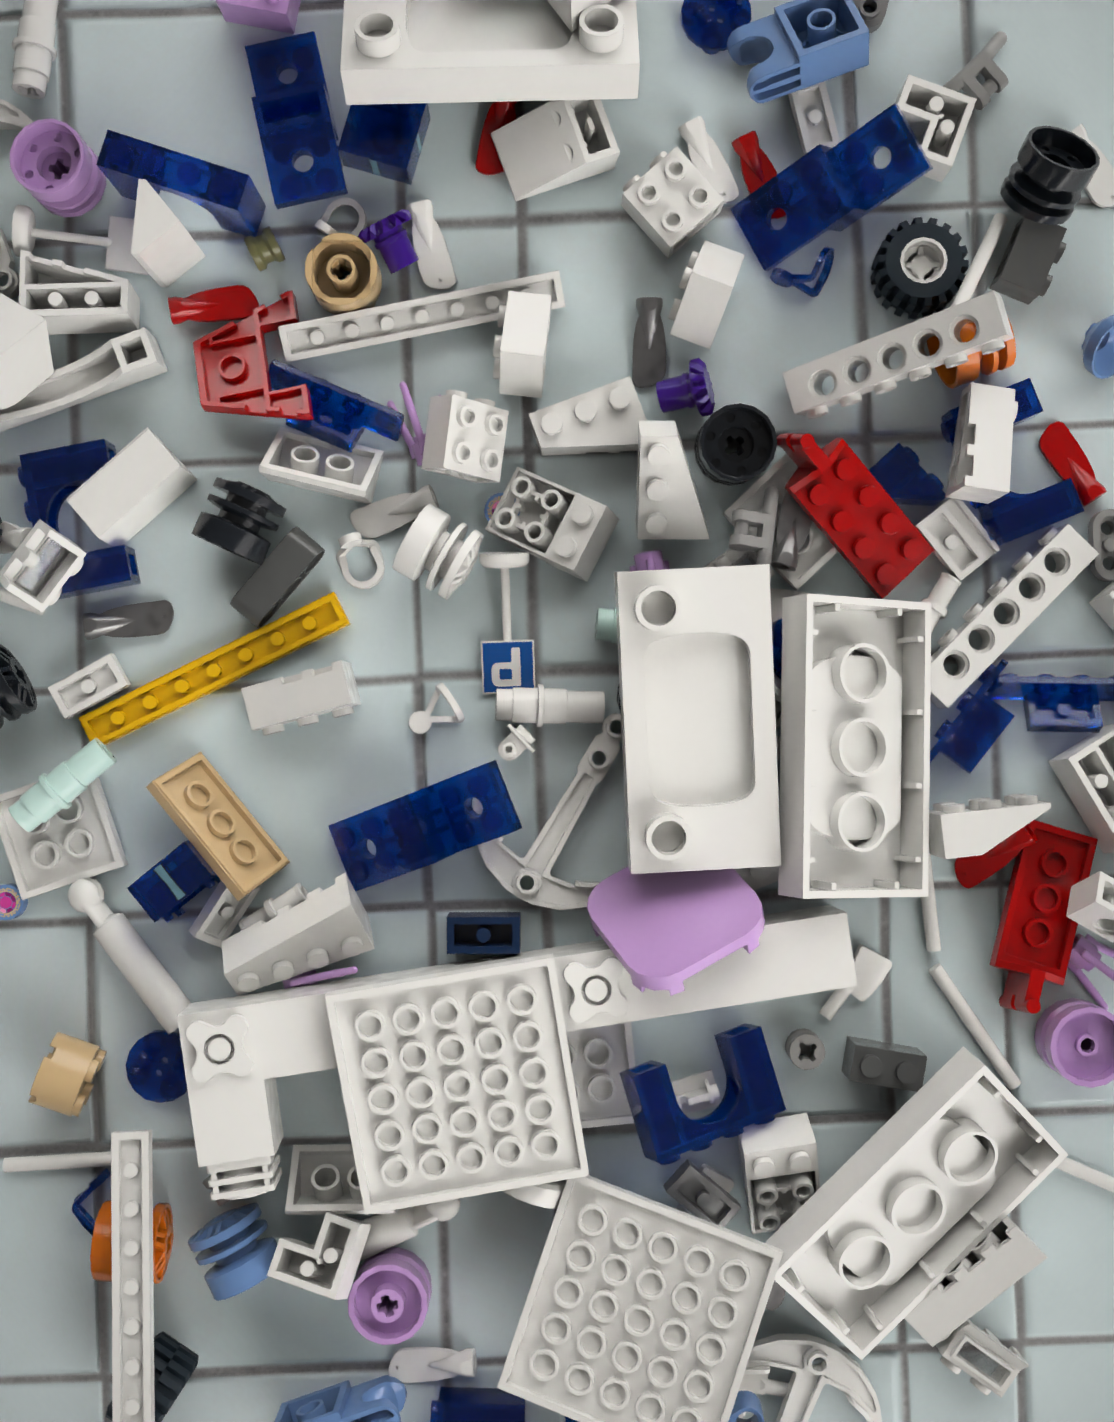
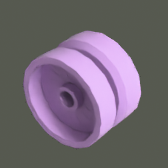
(1077, 1041)
(390, 1296)

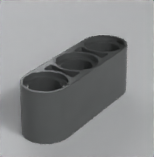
(277, 577)

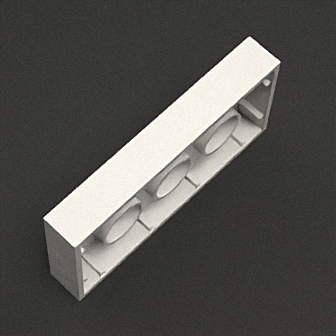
(486, 52)
(698, 718)
(854, 747)
(913, 1203)

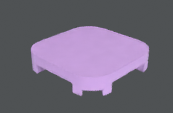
(674, 922)

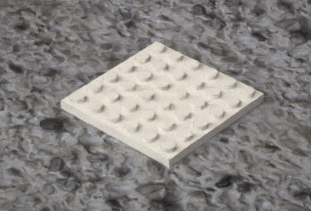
(457, 1083)
(638, 1311)

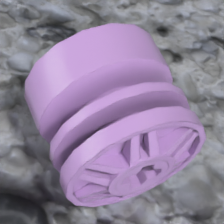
(57, 168)

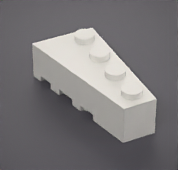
(299, 939)
(976, 1281)

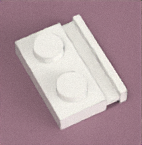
(957, 538)

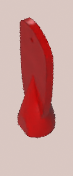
(487, 158)
(755, 165)
(214, 305)
(1070, 461)
(975, 869)

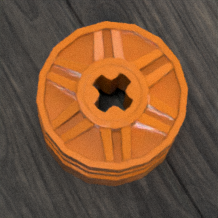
(976, 362)
(101, 1242)

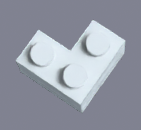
(938, 119)
(707, 289)
(523, 344)
(328, 1265)

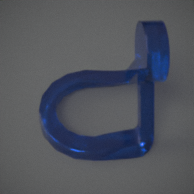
(786, 279)
(79, 1211)

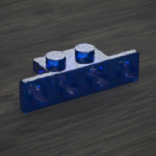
(337, 412)
(1057, 702)
(976, 725)

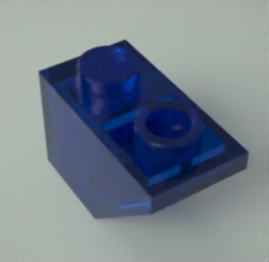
(906, 479)

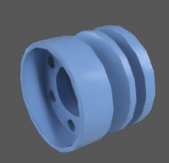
(234, 1248)

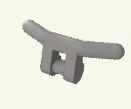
(982, 63)
(765, 526)

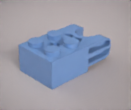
(800, 46)
(368, 1402)

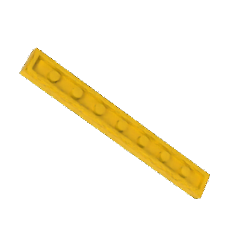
(215, 670)

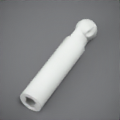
(130, 954)
(393, 1229)

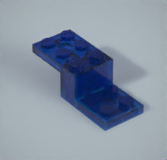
(295, 120)
(831, 187)
(425, 826)

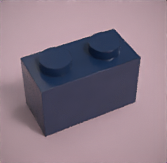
(484, 933)

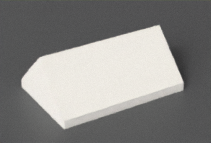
(160, 238)
(322, 467)
(131, 489)
(324, 1181)

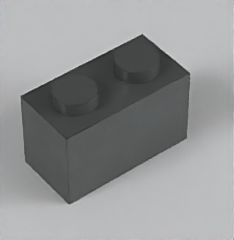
(1028, 260)
(884, 1064)

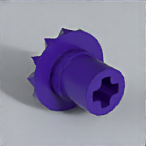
(392, 240)
(687, 390)

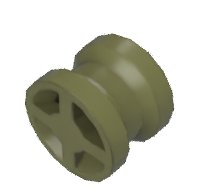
(264, 248)

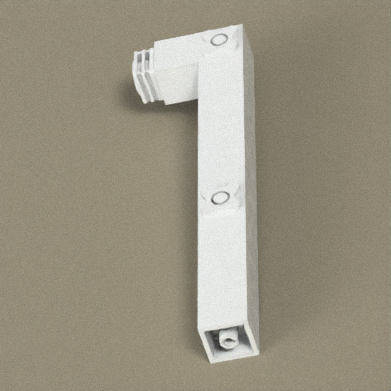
(246, 1041)

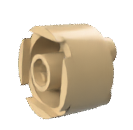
(328, 263)
(67, 1075)

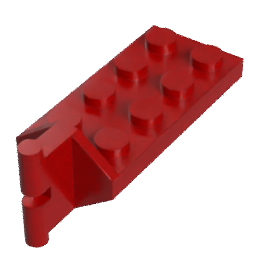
(853, 511)
(1033, 929)

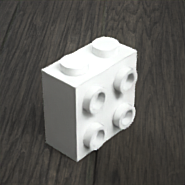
(671, 201)
(465, 437)

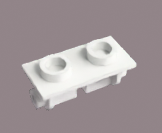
(516, 743)
(696, 1092)

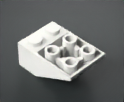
(555, 146)
(553, 523)
(977, 828)
(778, 1169)

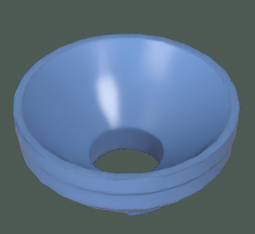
(1099, 348)

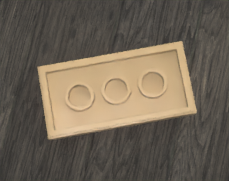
(218, 825)

